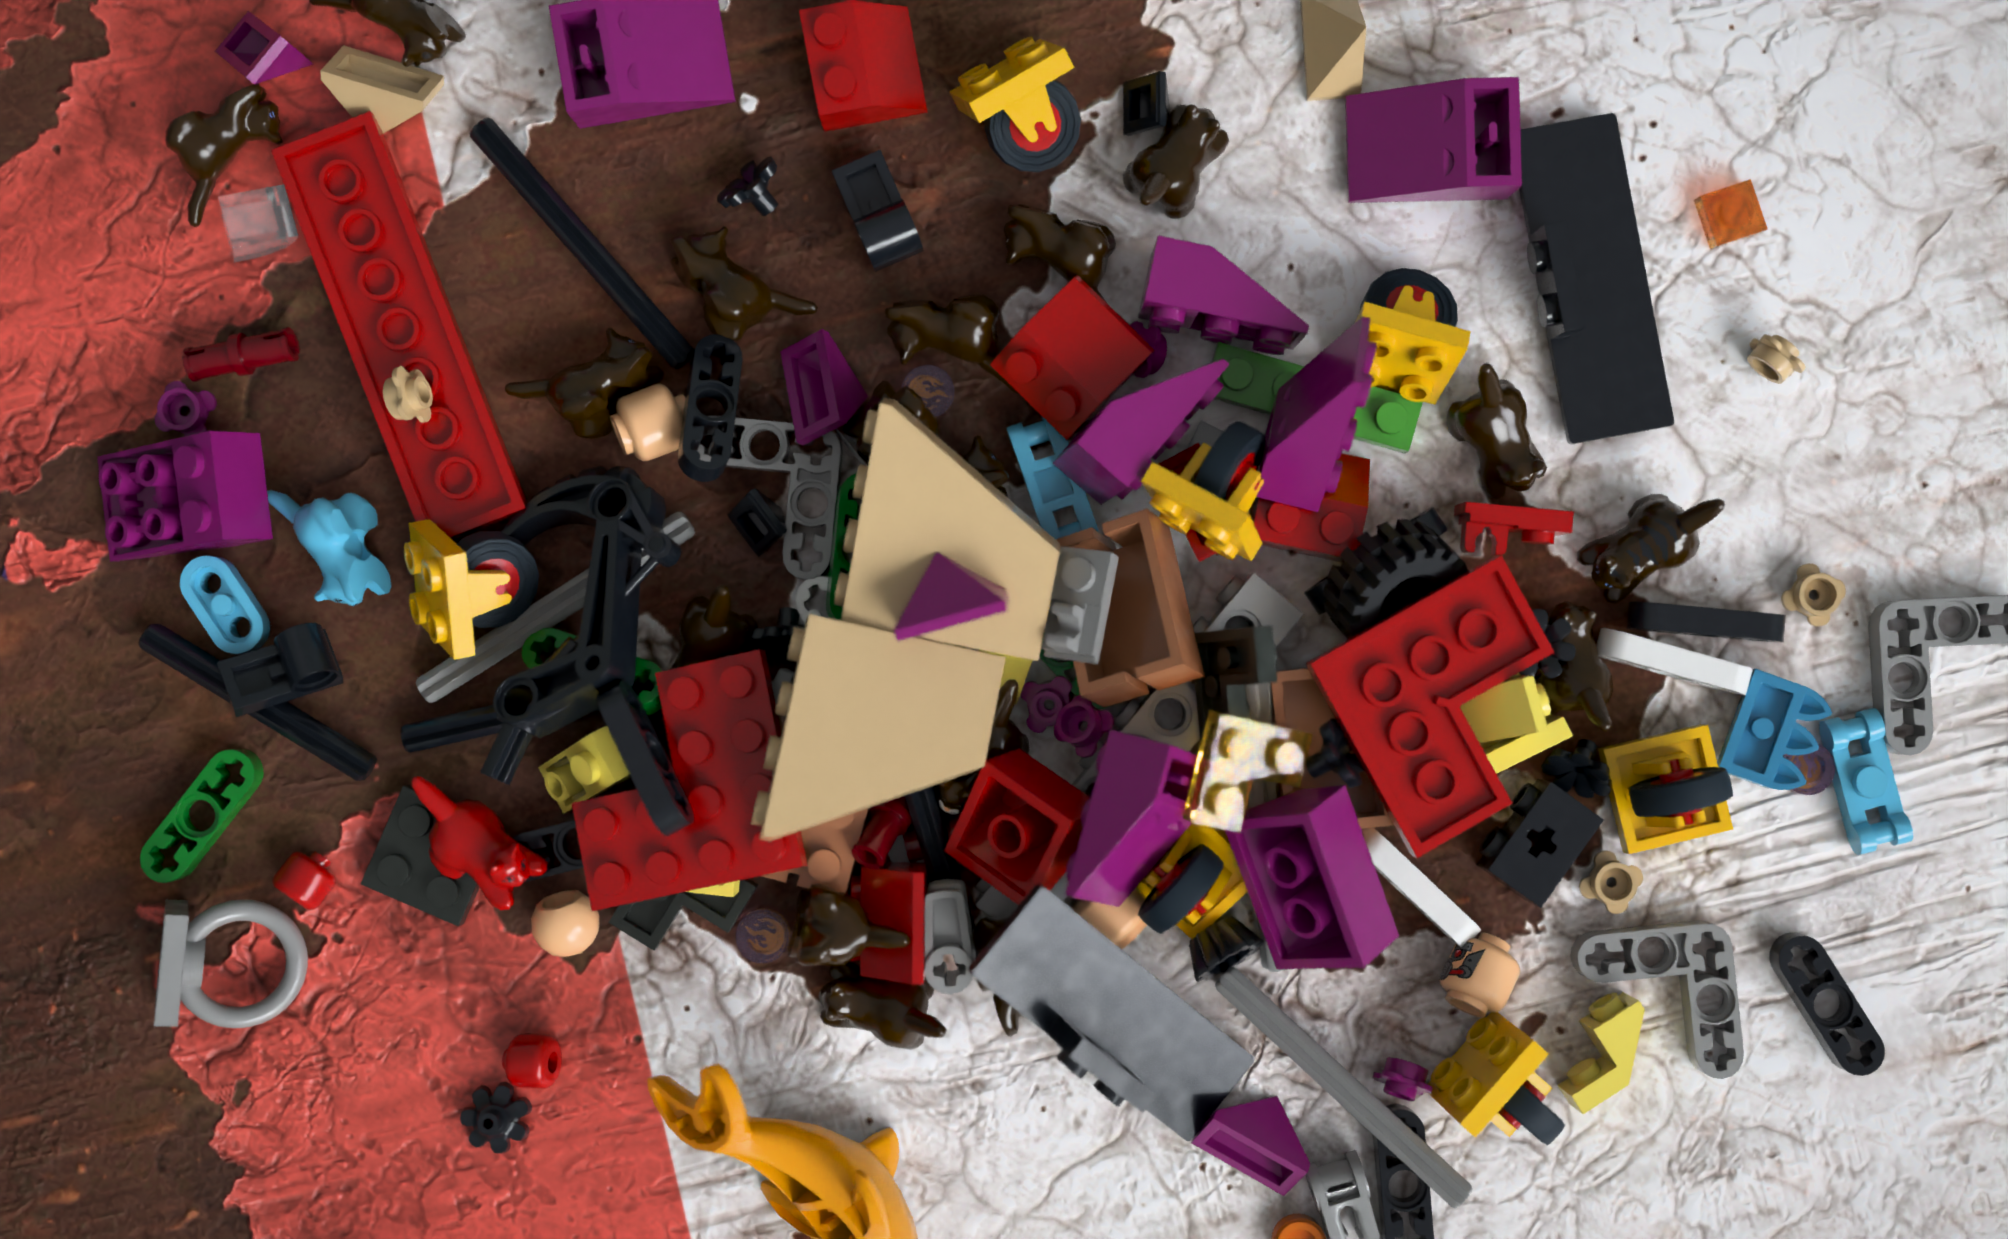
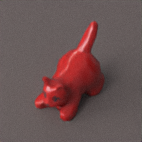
(474, 842)

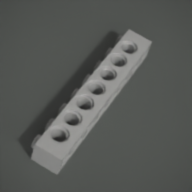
(1244, 598)

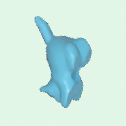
(335, 538)

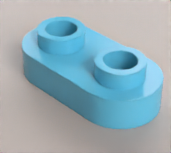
(225, 608)

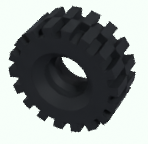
(1380, 562)

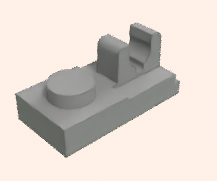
(1079, 604)

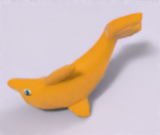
(815, 1175)

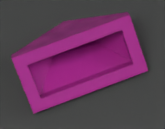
(260, 51)
(819, 386)
(949, 597)
(1256, 1142)

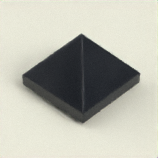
(1145, 103)
(758, 521)

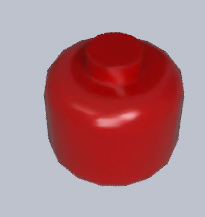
(305, 879)
(532, 1061)

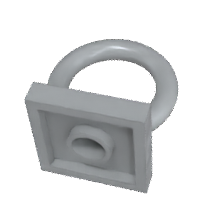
(183, 963)

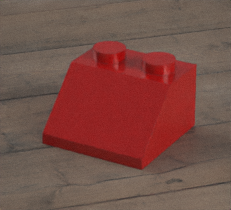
(862, 63)
(1072, 357)
(1322, 532)
(1018, 825)
(894, 899)

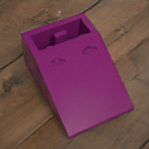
(640, 58)
(1435, 142)
(1206, 292)
(1316, 421)
(1120, 440)
(185, 495)
(1129, 817)

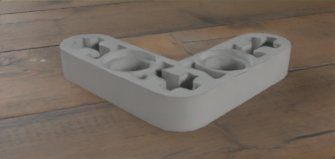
(802, 477)
(1922, 633)
(1681, 961)

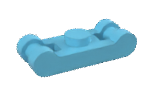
(1046, 484)
(1865, 781)

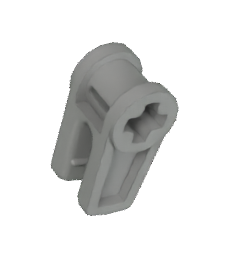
(948, 932)
(1339, 1186)

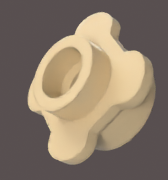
(1774, 358)
(408, 395)
(1829, 592)
(1626, 882)

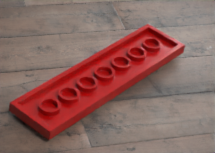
(397, 317)

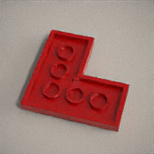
(1403, 691)
(718, 741)

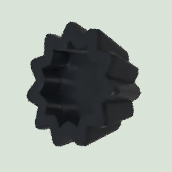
(1222, 947)

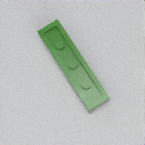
(1255, 380)

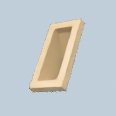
(1332, 48)
(379, 85)

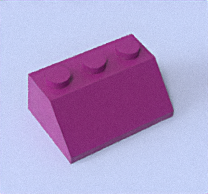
(1313, 881)

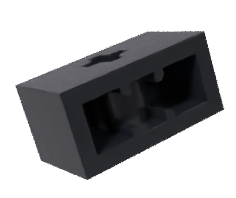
(1562, 826)

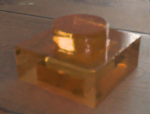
(1730, 214)

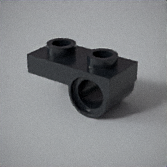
(878, 210)
(289, 669)

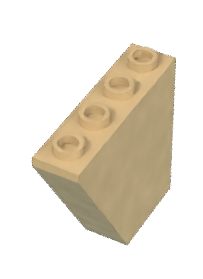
(931, 500)
(872, 722)

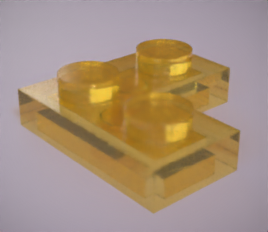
(1231, 757)

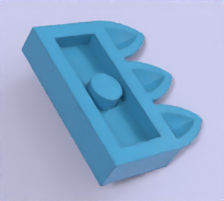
(1767, 729)

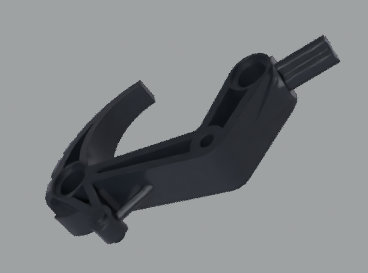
(607, 641)

